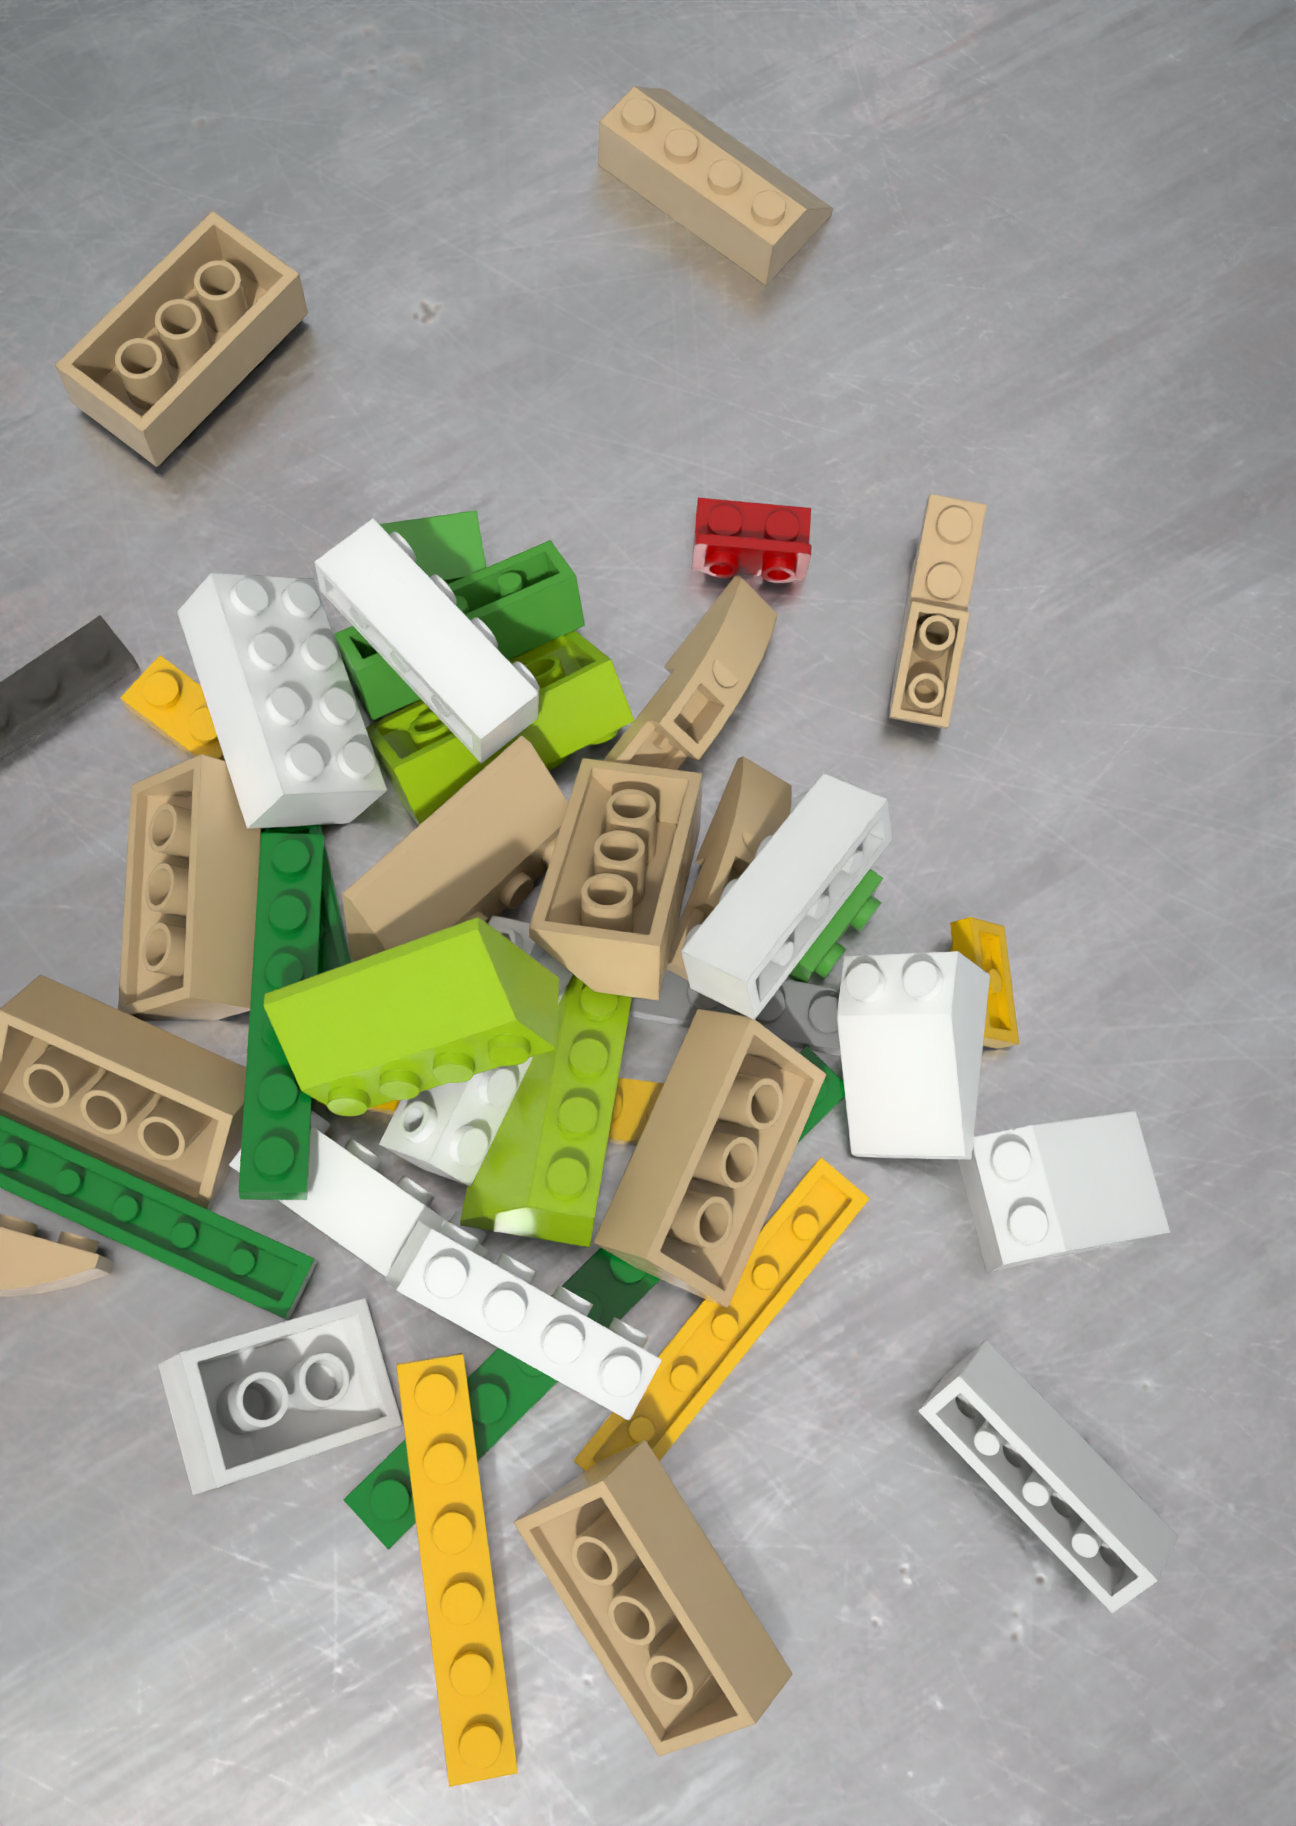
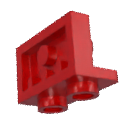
(751, 540)

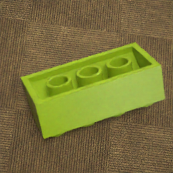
(576, 707)
(415, 1018)
(554, 1139)

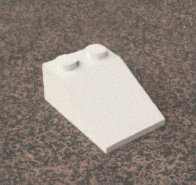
(912, 1053)
(1061, 1189)
(278, 1394)

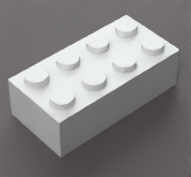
(280, 701)

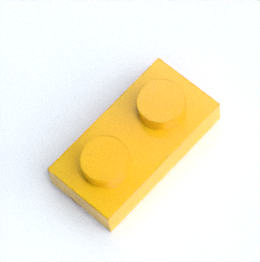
(174, 708)
(987, 948)

